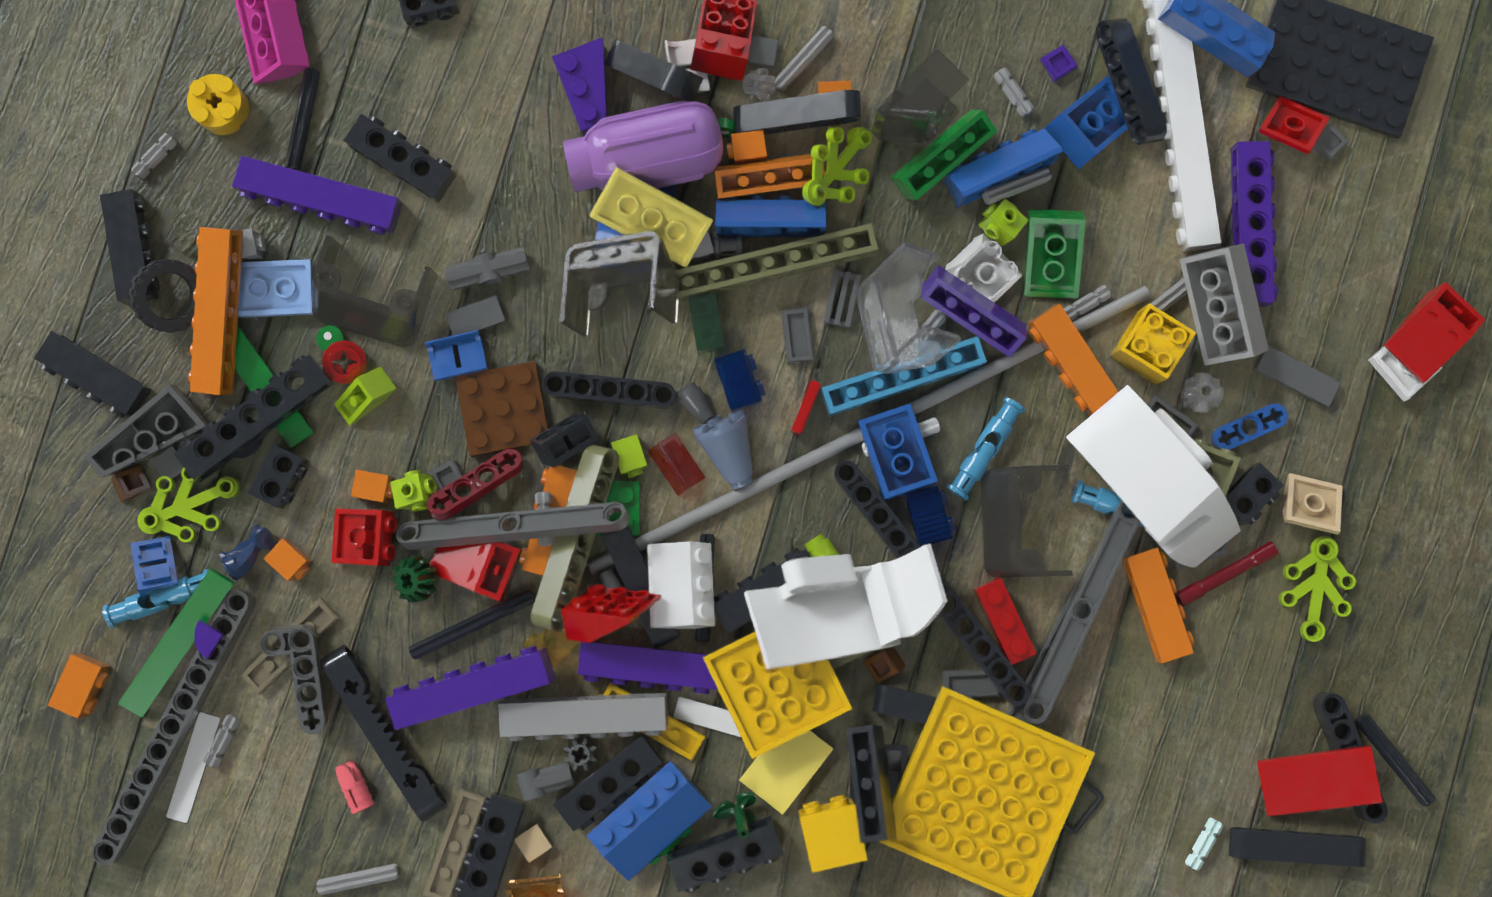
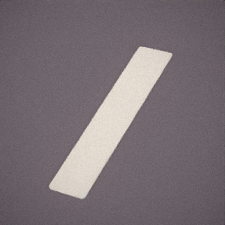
(705, 716)
(192, 767)

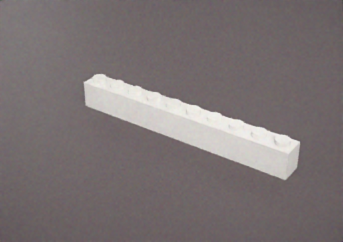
(1185, 133)

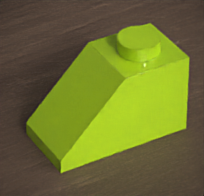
(364, 395)

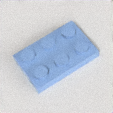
(275, 288)

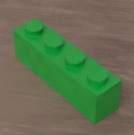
(944, 154)

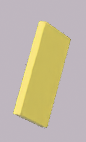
(637, 207)

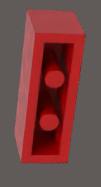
(1004, 621)

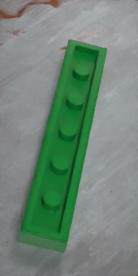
(256, 375)
(175, 643)

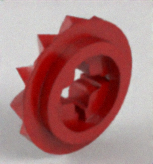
(353, 370)

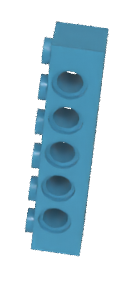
(878, 386)

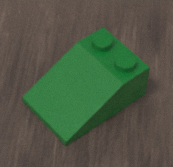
(1053, 253)

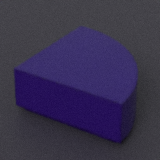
(206, 638)

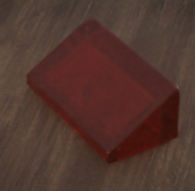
(676, 464)

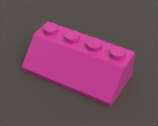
(272, 38)

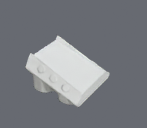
(985, 268)

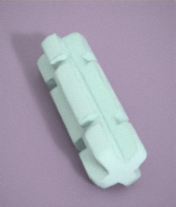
(1204, 844)

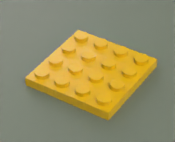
(775, 702)

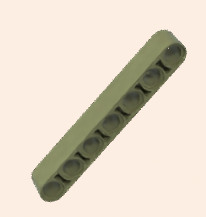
(571, 552)

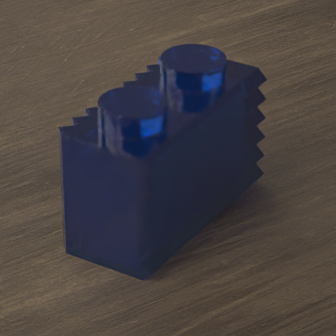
(738, 380)
(929, 515)

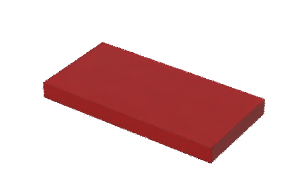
(1319, 781)

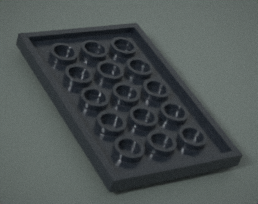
(1343, 64)

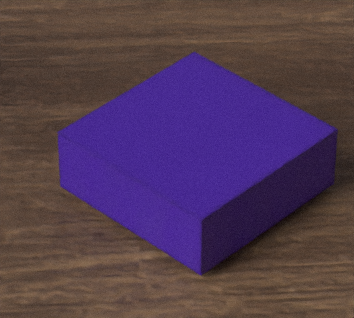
(1058, 63)

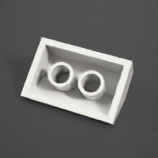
(685, 582)

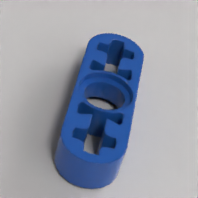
(1263, 412)

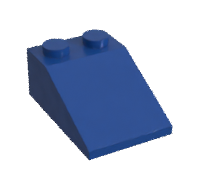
(1089, 123)
(897, 452)

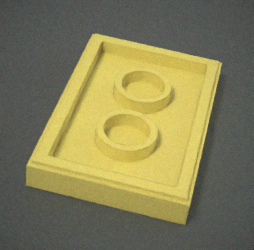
(786, 769)

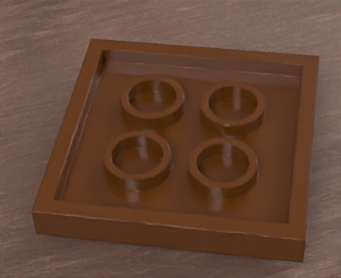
(501, 408)

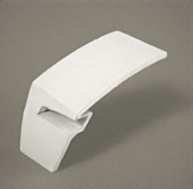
(844, 609)

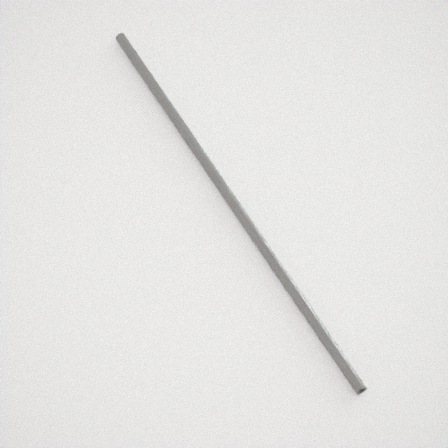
(855, 436)

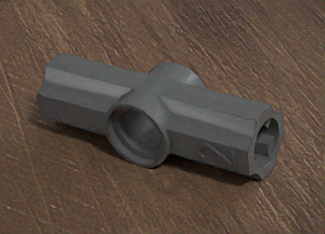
(487, 268)

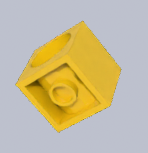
(1152, 344)
(831, 833)

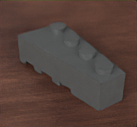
(153, 428)

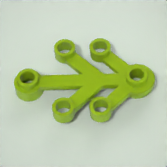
(817, 190)
(184, 506)
(1319, 584)

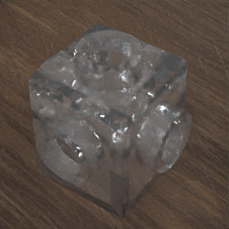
(1193, 396)

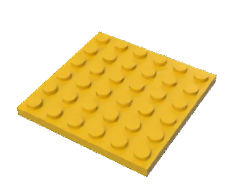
(986, 795)

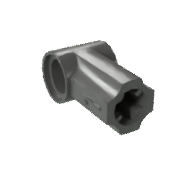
(539, 781)

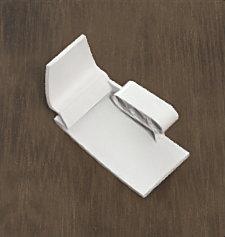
(1158, 476)

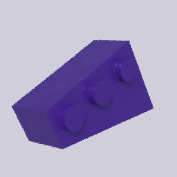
(584, 81)

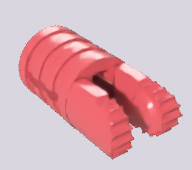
(354, 786)

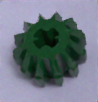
(415, 579)

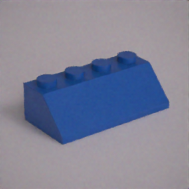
(1221, 32)
(1008, 162)
(769, 218)
(649, 821)

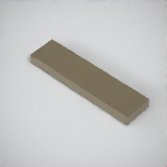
(269, 668)
(455, 844)

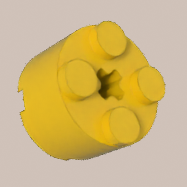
(205, 96)

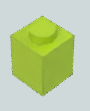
(631, 456)

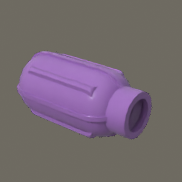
(653, 144)

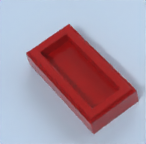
(805, 408)

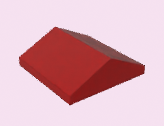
(1294, 125)

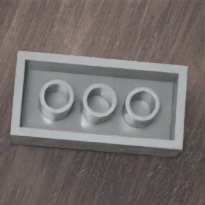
(1224, 305)

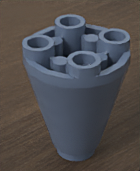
(728, 447)

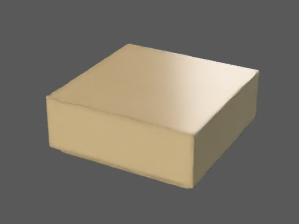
(533, 842)

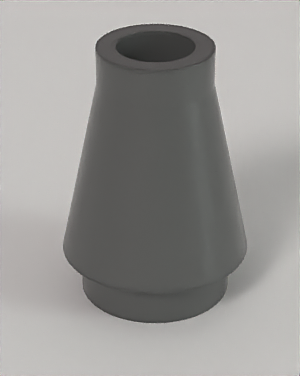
(694, 401)

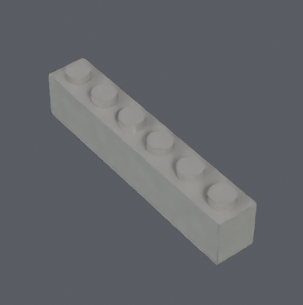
(583, 716)

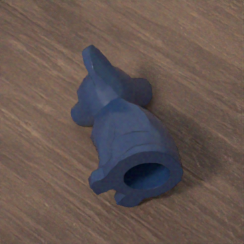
(244, 555)

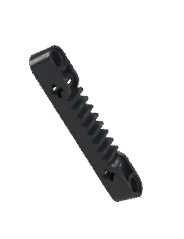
(423, 795)

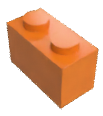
(79, 686)

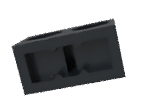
(428, 11)
(564, 439)
(272, 472)
(1246, 489)

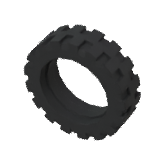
(138, 295)

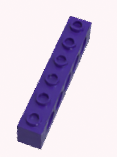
(1243, 209)

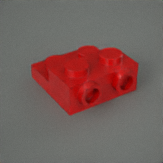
(363, 537)

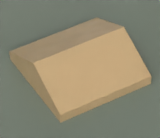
(1312, 503)

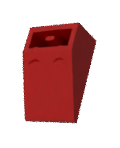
(724, 38)
(1434, 331)
(478, 567)
(604, 611)

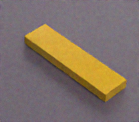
(677, 735)

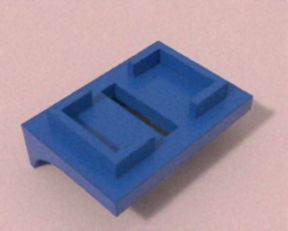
(443, 358)
(158, 575)

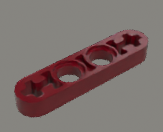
(472, 480)

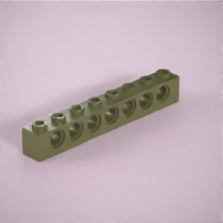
(777, 262)

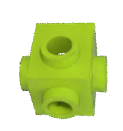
(1002, 221)
(413, 490)

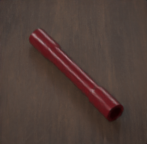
(1253, 559)

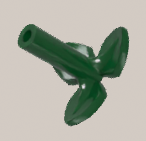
(742, 815)

